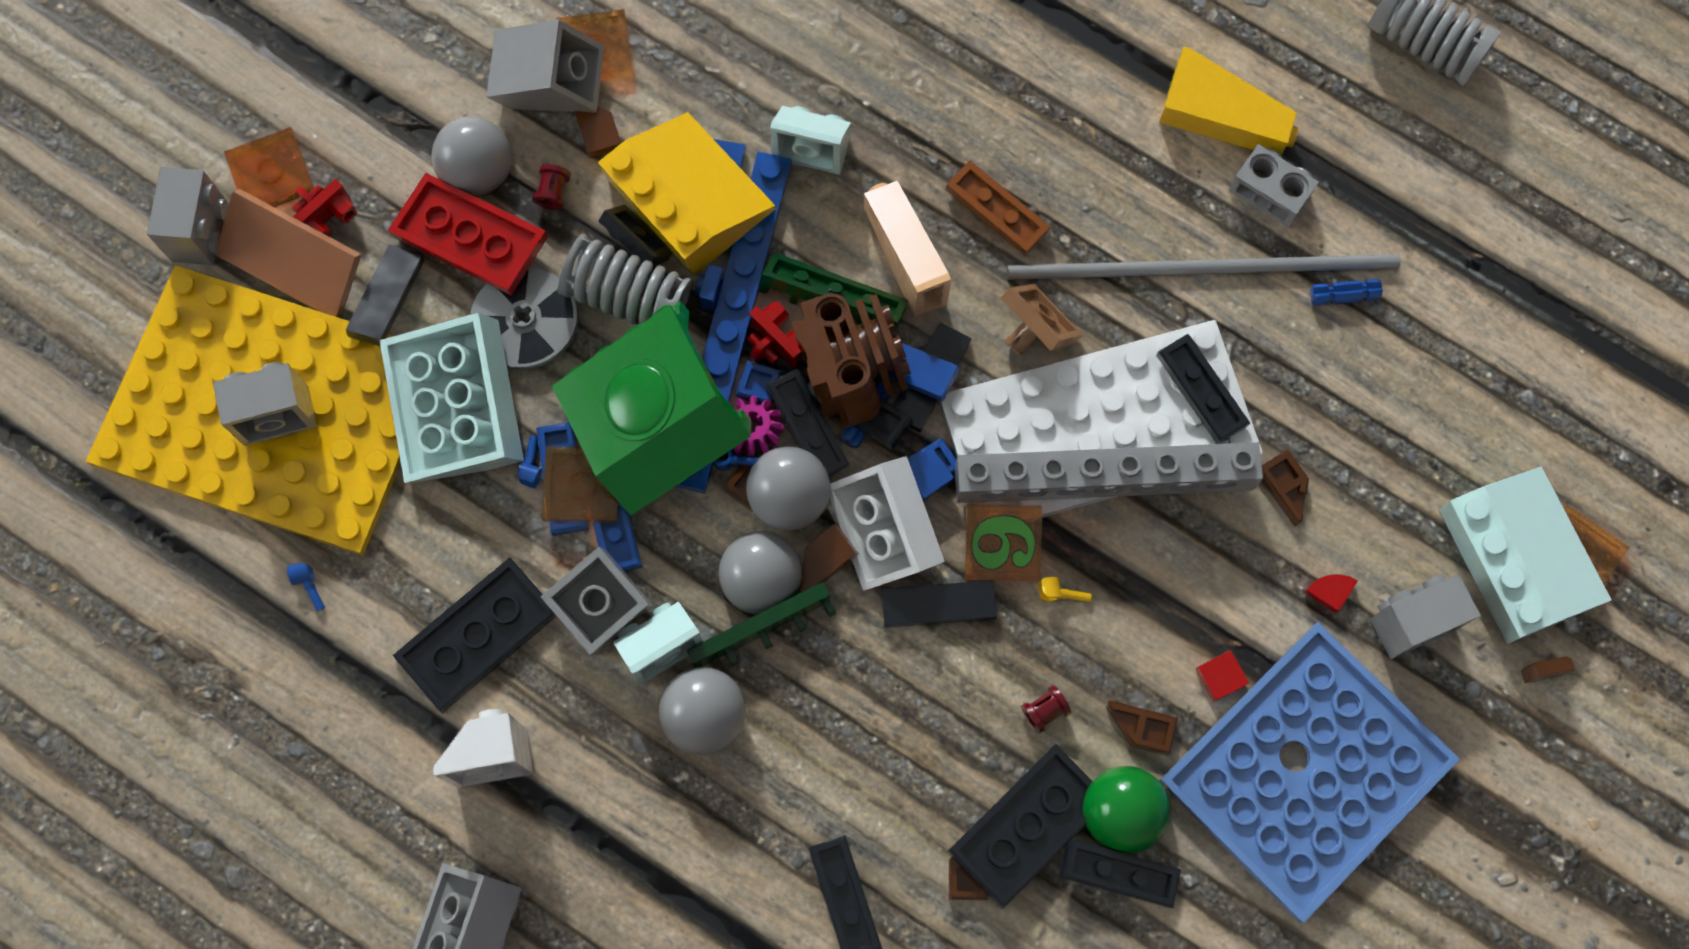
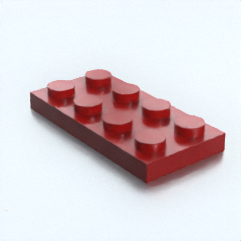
(468, 233)

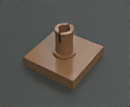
(1039, 320)

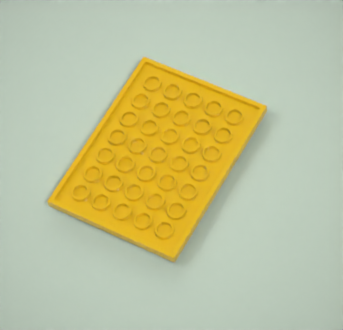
(170, 432)

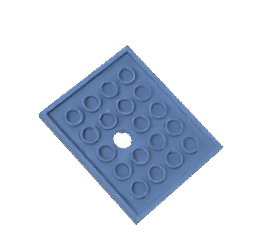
(1361, 776)

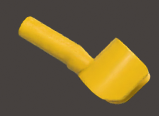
(1050, 591)

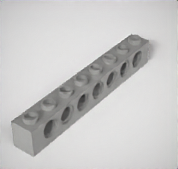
(1108, 472)

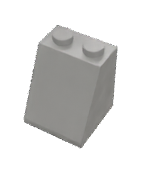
(545, 68)

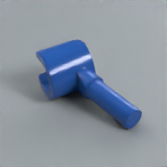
(734, 459)
(529, 474)
(303, 573)

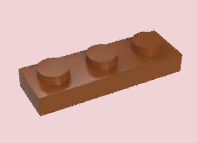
(997, 208)

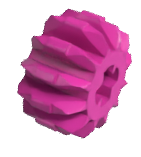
(766, 427)

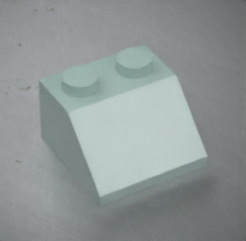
(810, 138)
(657, 642)

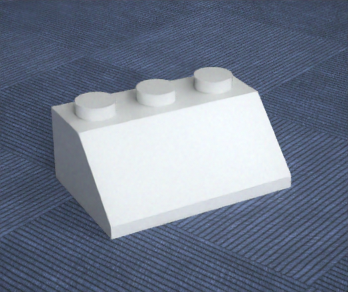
(885, 523)
(486, 751)

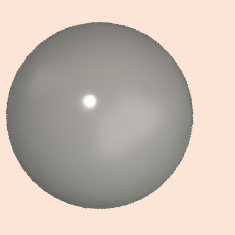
(472, 155)
(788, 488)
(759, 571)
(702, 710)

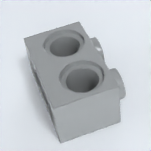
(1268, 192)

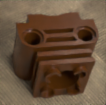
(849, 356)

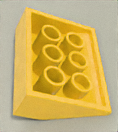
(686, 190)

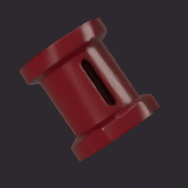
(550, 175)
(1046, 709)

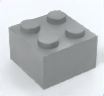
(187, 216)
(264, 403)
(596, 601)
(1423, 614)

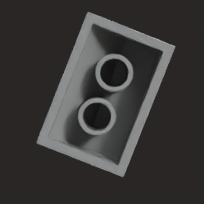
(467, 911)

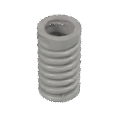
(1434, 37)
(615, 269)

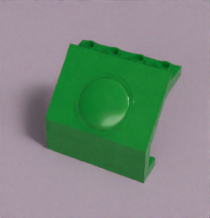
(649, 410)

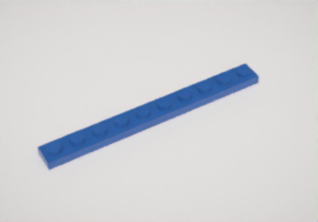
(740, 292)

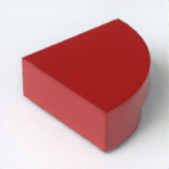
(1331, 590)

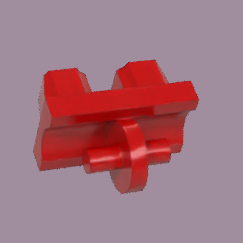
(322, 204)
(767, 325)

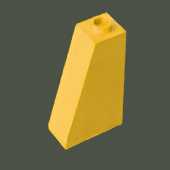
(1225, 107)

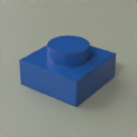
(709, 287)

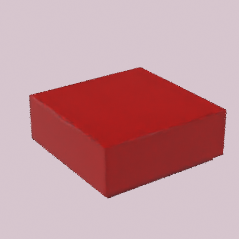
(1222, 676)

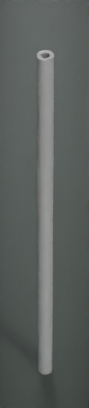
(1190, 267)

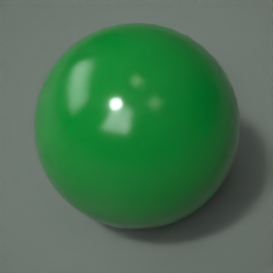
(1126, 809)

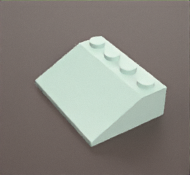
(451, 399)
(1524, 554)

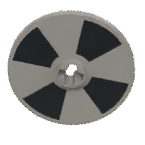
(551, 315)

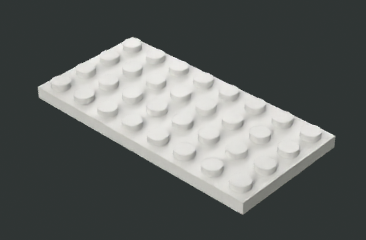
(1090, 403)

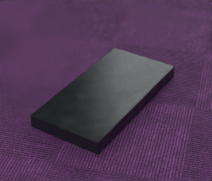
(475, 635)
(1024, 827)

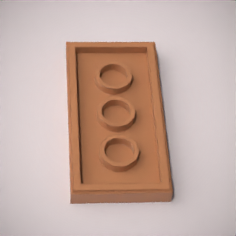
(287, 254)

